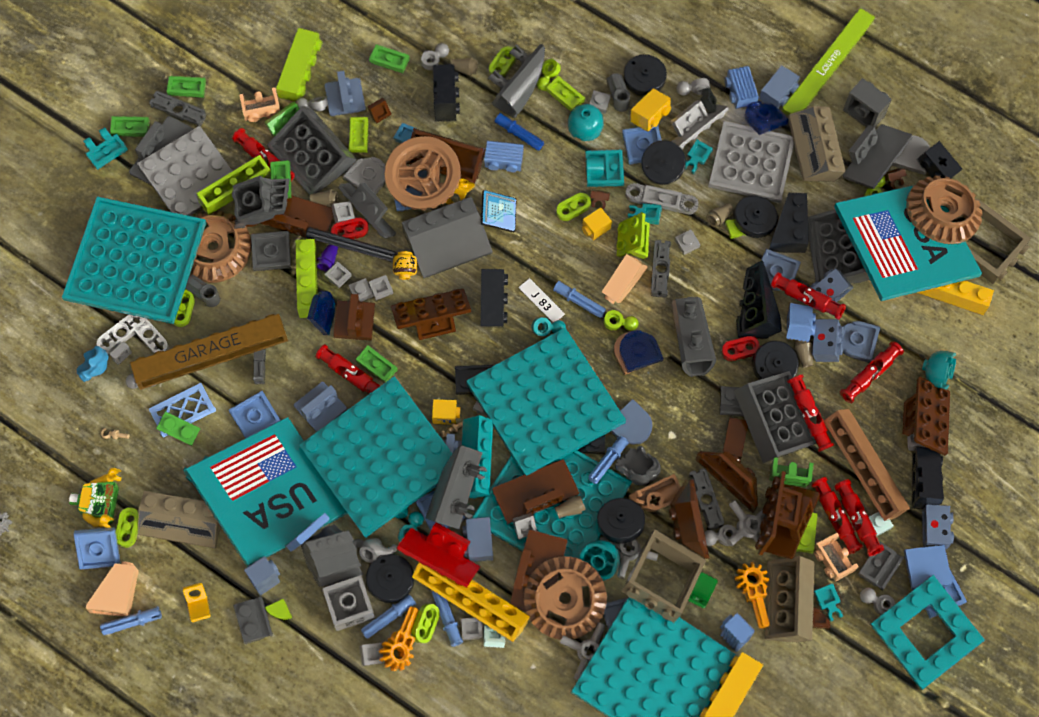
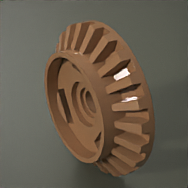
(435, 155)
(937, 223)
(226, 260)
(575, 575)

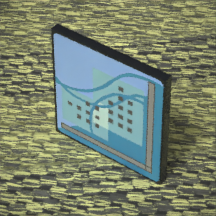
(498, 211)

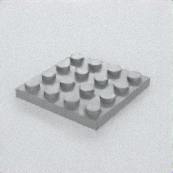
(751, 162)
(184, 170)

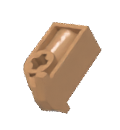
(662, 490)

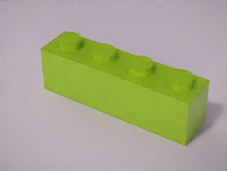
(298, 65)
(220, 192)
(306, 275)

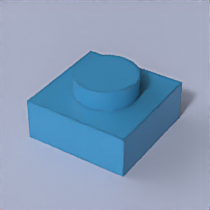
(403, 133)

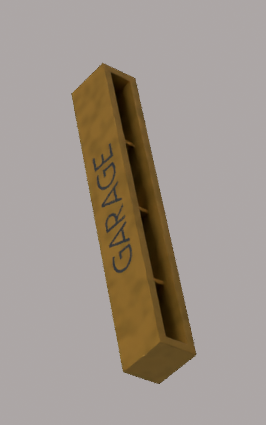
(208, 351)

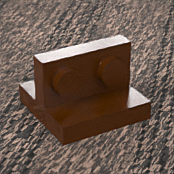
(354, 319)

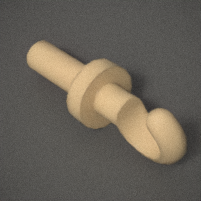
(453, 428)
(115, 434)

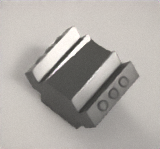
(259, 200)
(331, 556)

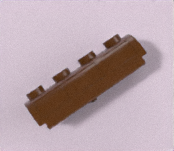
(469, 156)

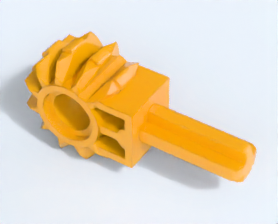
(754, 591)
(401, 642)

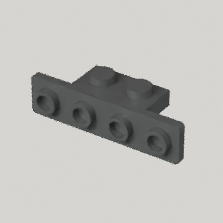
(370, 206)

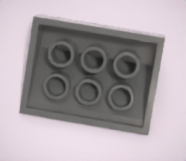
(312, 149)
(447, 237)
(833, 248)
(774, 417)

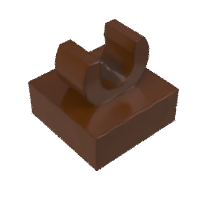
(379, 110)
(893, 175)
(600, 196)

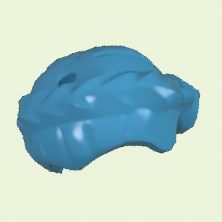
(94, 364)

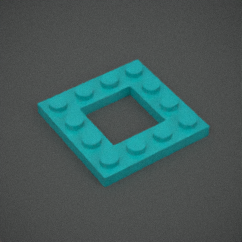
(927, 670)

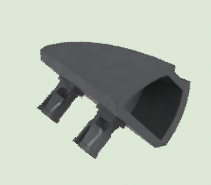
(517, 90)
(693, 336)
(454, 487)

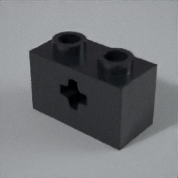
(939, 162)

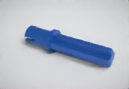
(520, 132)

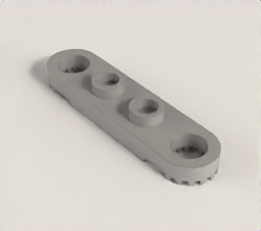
(666, 198)

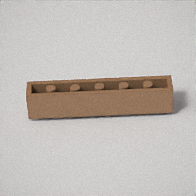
(866, 464)

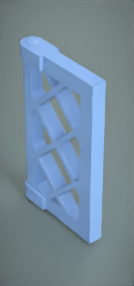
(184, 395)

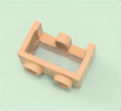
(260, 106)
(834, 558)

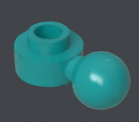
(547, 326)
(415, 519)

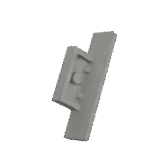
(694, 121)

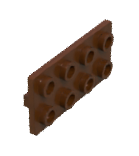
(301, 215)
(432, 314)
(928, 416)
(535, 491)
(780, 509)
(787, 539)
(537, 550)

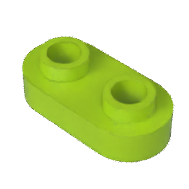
(501, 63)
(572, 206)
(185, 309)
(127, 528)
(425, 624)

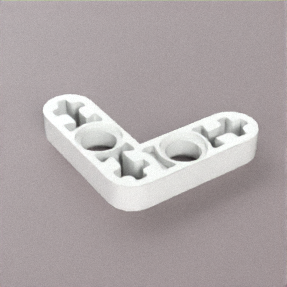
(138, 329)

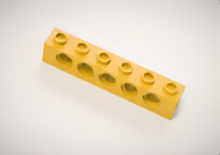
(476, 601)

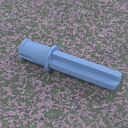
(579, 299)
(613, 453)
(388, 616)
(448, 620)
(131, 621)

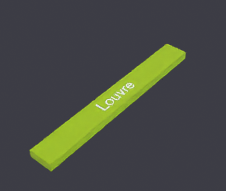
(829, 62)

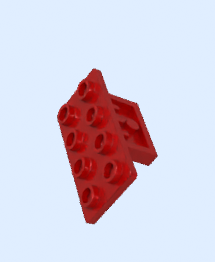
(441, 551)

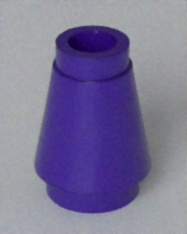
(327, 257)

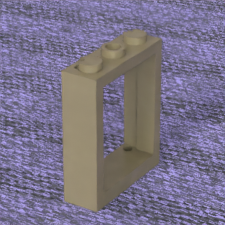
(988, 271)
(675, 553)

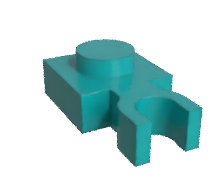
(699, 154)
(651, 211)
(828, 598)

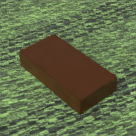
(735, 436)

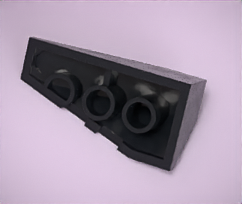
(759, 308)

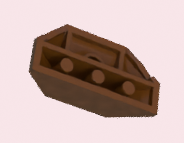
(732, 475)
(687, 520)

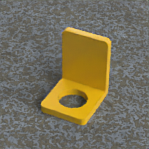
(463, 188)
(197, 605)

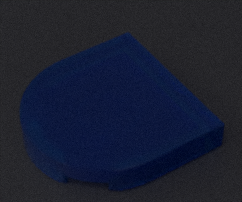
(764, 117)
(322, 312)
(639, 350)

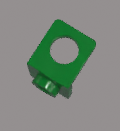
(703, 590)

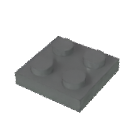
(271, 251)

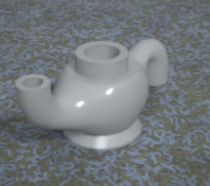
(372, 549)

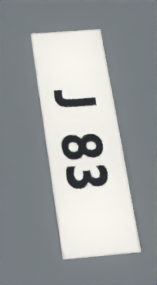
(541, 300)

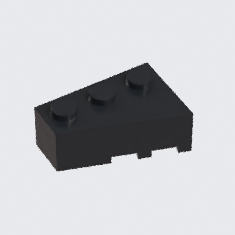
(445, 92)
(792, 227)
(493, 298)
(926, 478)

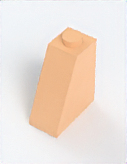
(624, 279)
(115, 592)

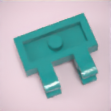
(106, 151)

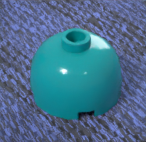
(585, 122)
(940, 368)
(602, 557)

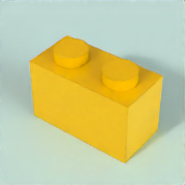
(650, 110)

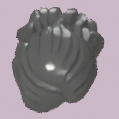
(639, 466)

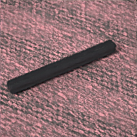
(350, 244)

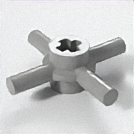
(747, 526)
(629, 556)
(585, 645)

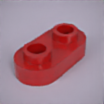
(349, 228)
(739, 348)

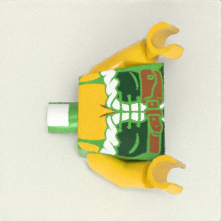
(98, 499)

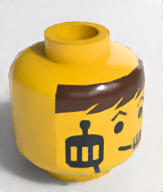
(404, 265)

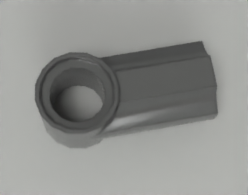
(618, 92)
(202, 290)

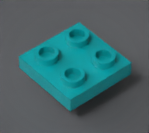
(604, 168)

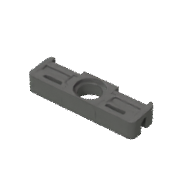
(167, 104)
(659, 280)
(259, 367)
(711, 512)

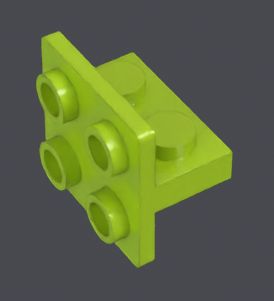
(633, 236)

